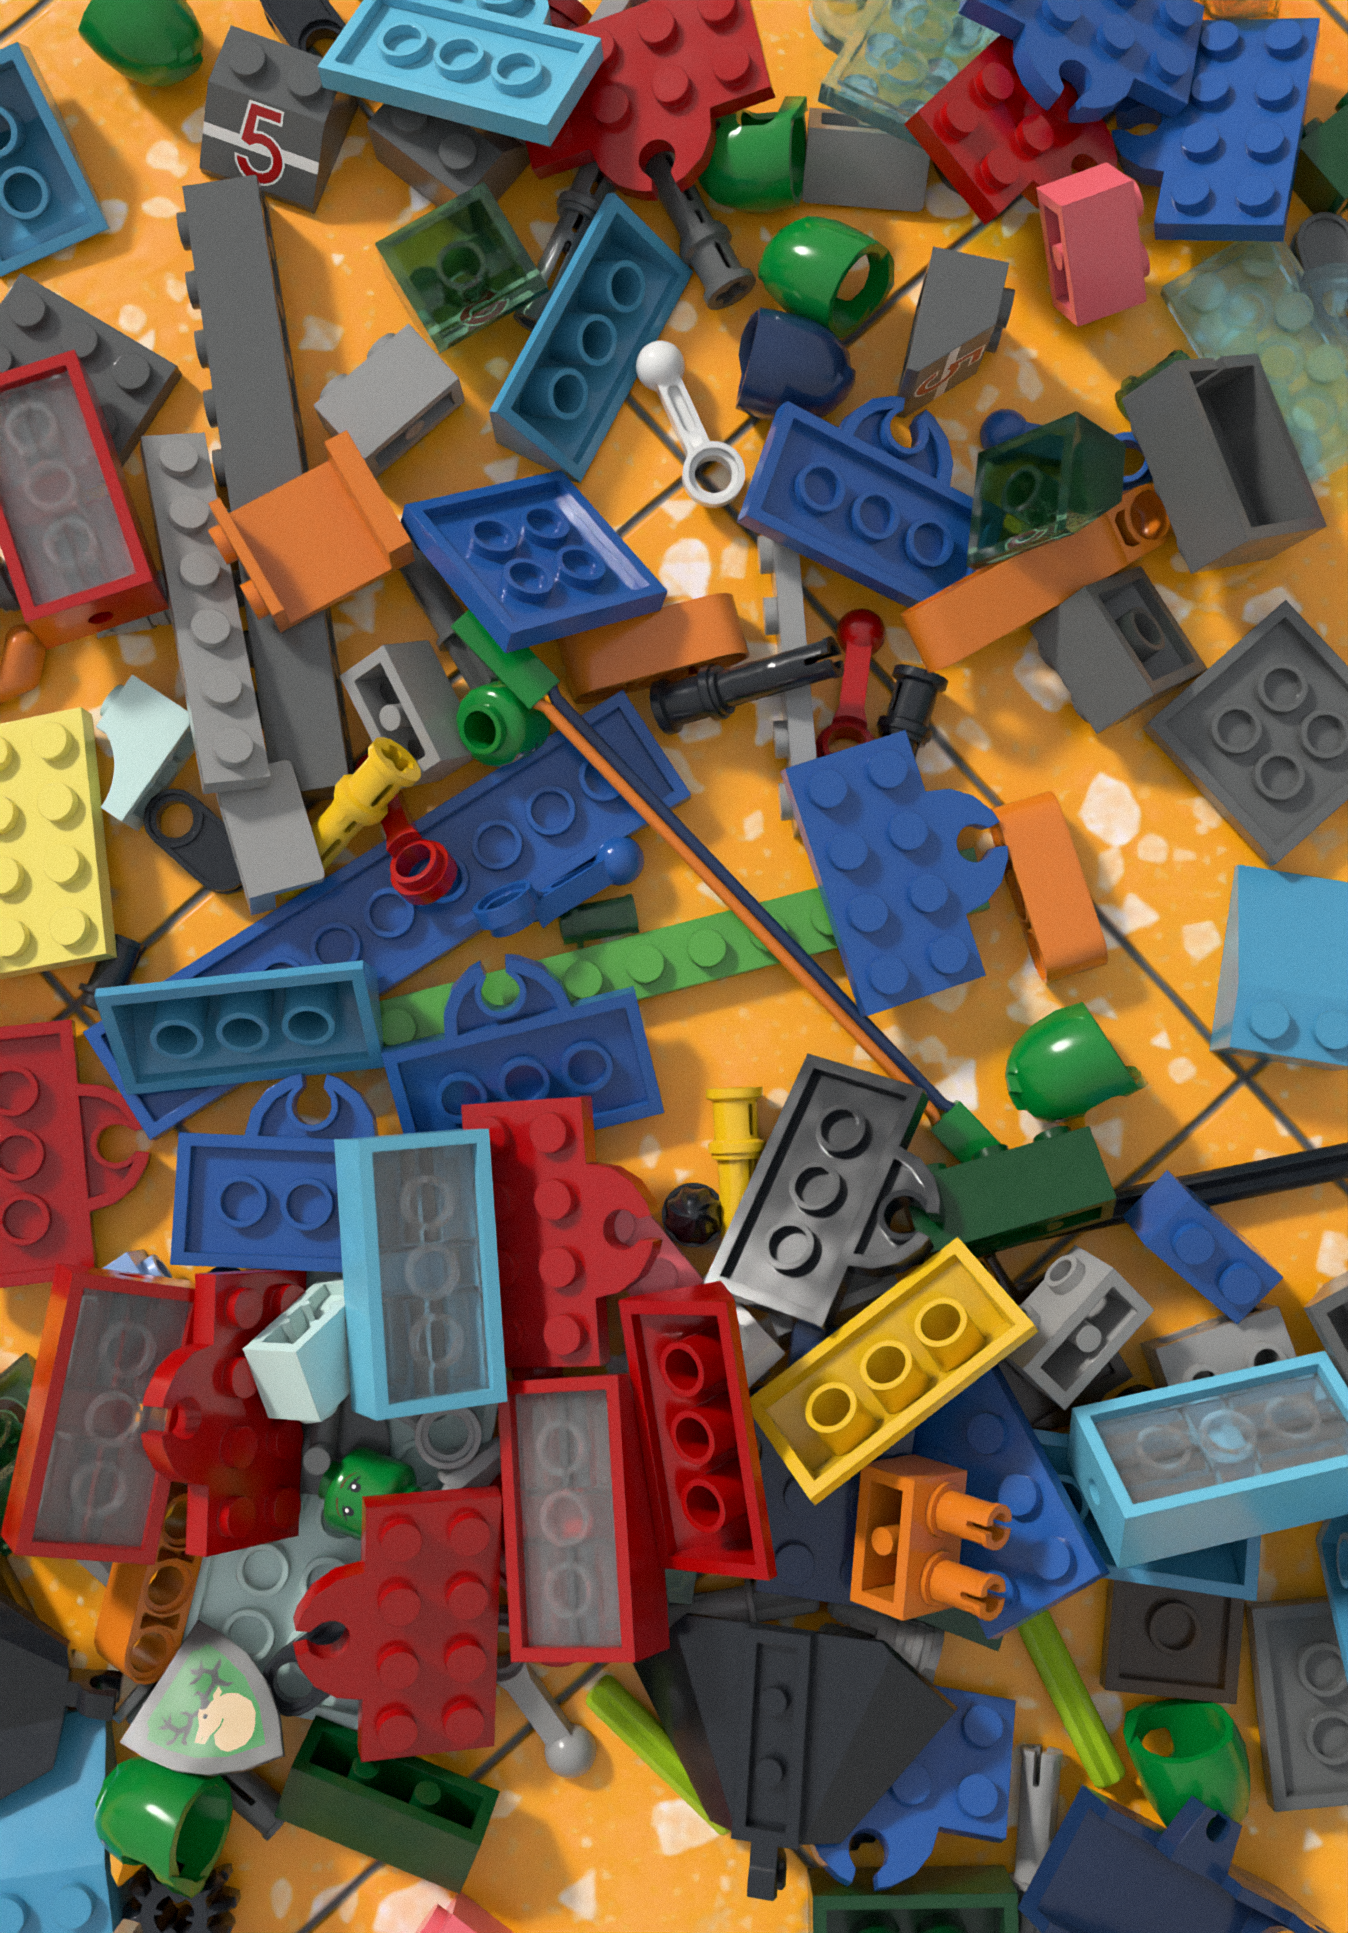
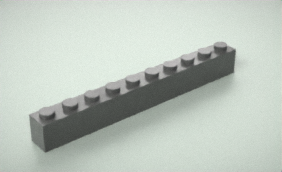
(260, 450)

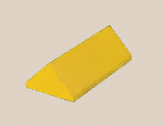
(889, 1369)

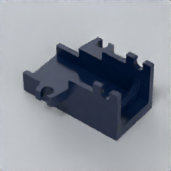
(1134, 1876)

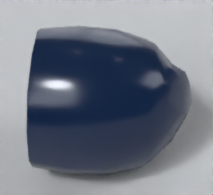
(793, 362)

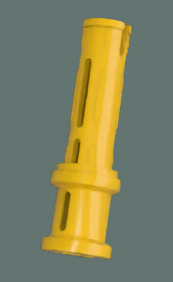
(362, 799)
(734, 1144)

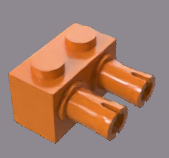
(911, 1540)

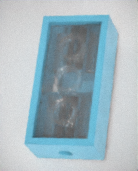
(420, 1272)
(1214, 1458)

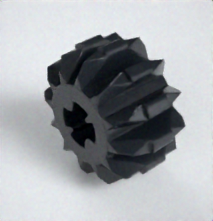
(156, 1913)

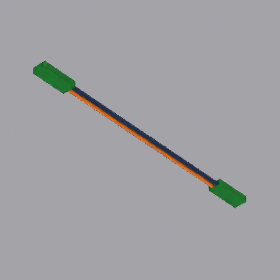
(531, 682)

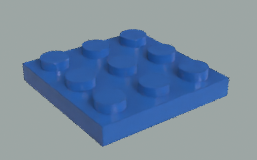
(532, 559)

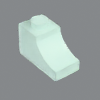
(149, 747)
(304, 1356)

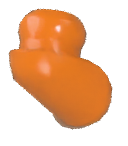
(20, 662)

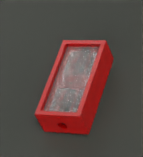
(68, 508)
(81, 1462)
(578, 1524)

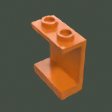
(313, 538)

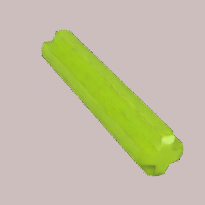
(1072, 1701)
(645, 1737)

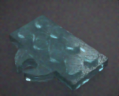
(892, 56)
(1295, 320)

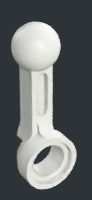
(661, 369)

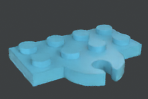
(466, 63)

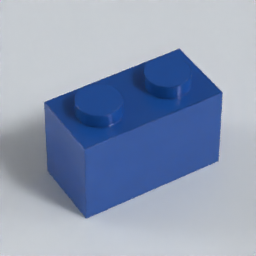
(1202, 1247)

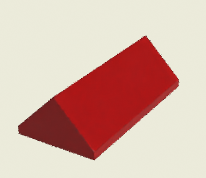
(697, 1432)

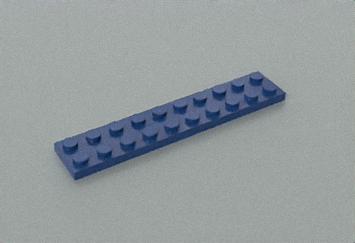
(511, 826)

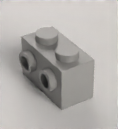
(390, 398)
(410, 700)
(1082, 1322)
(1219, 1347)

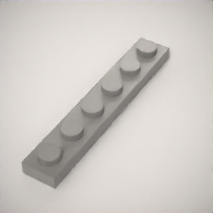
(204, 615)
(786, 619)

